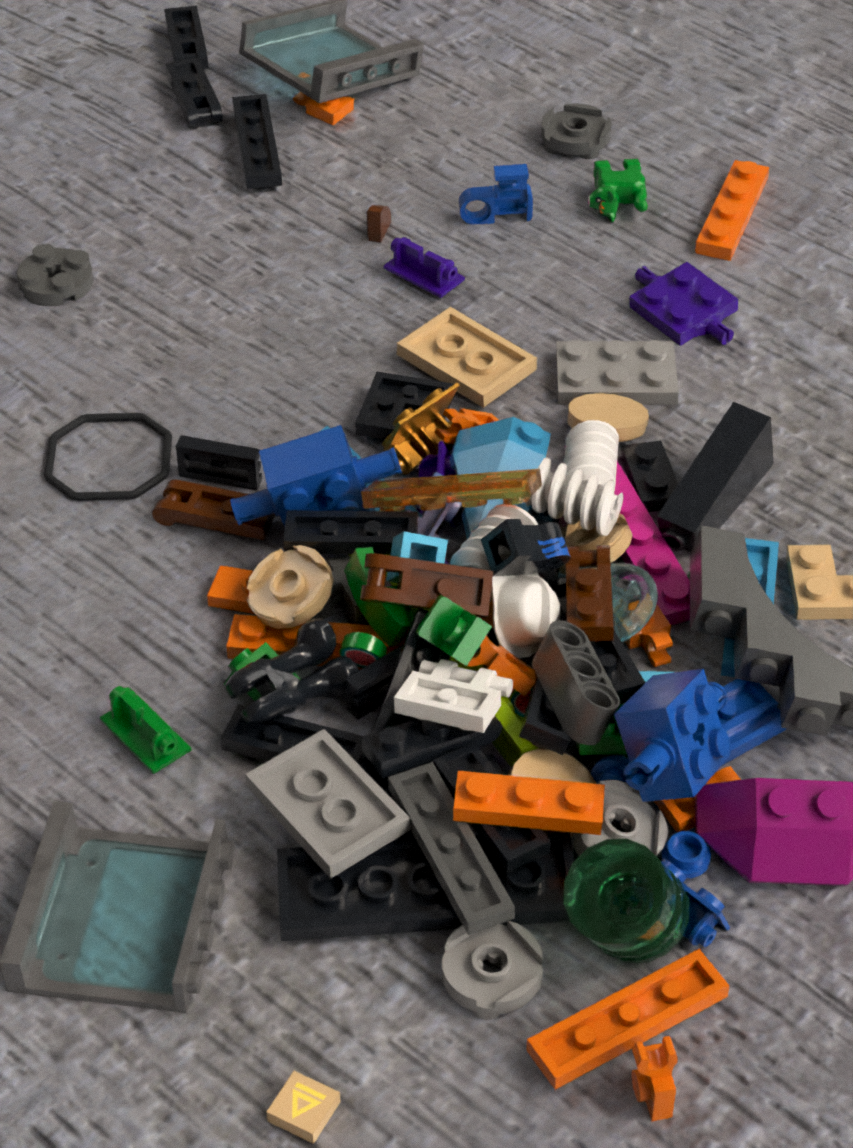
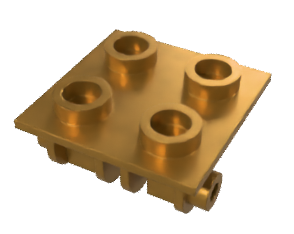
(415, 430)

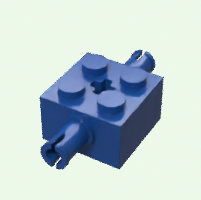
(314, 476)
(673, 735)

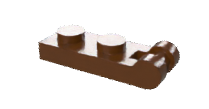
(206, 508)
(424, 581)
(590, 592)

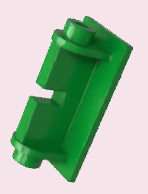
(143, 730)

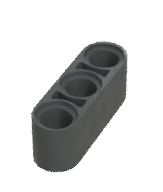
(575, 682)

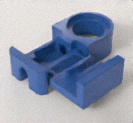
(508, 197)

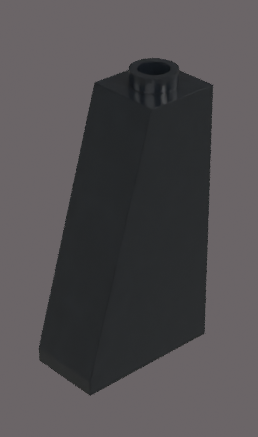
(719, 477)

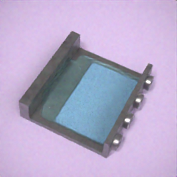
(323, 55)
(116, 915)

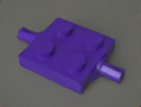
(684, 304)

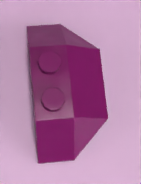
(780, 829)

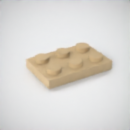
(467, 354)

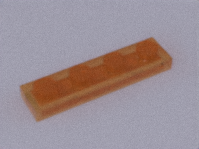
(436, 491)

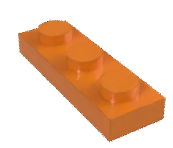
(529, 802)

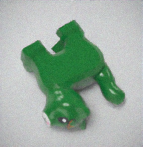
(617, 187)

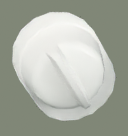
(522, 611)

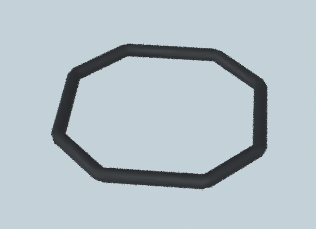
(112, 495)

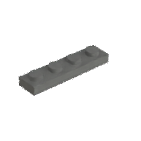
(451, 849)

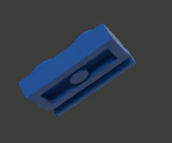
(748, 716)

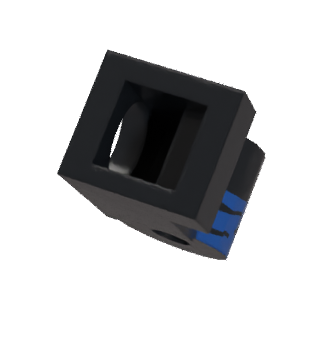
(532, 548)

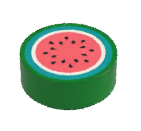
(362, 648)

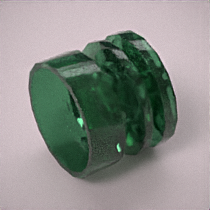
(616, 877)

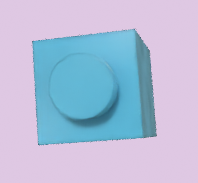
(417, 547)

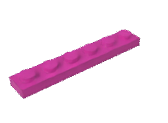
(653, 554)

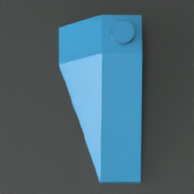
(495, 448)

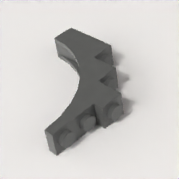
(767, 647)

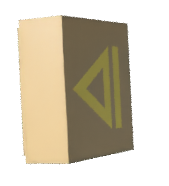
(303, 1107)

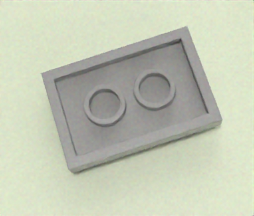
(617, 367)
(327, 803)

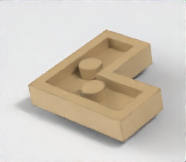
(816, 586)

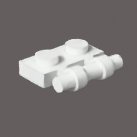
(452, 695)

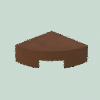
(378, 222)

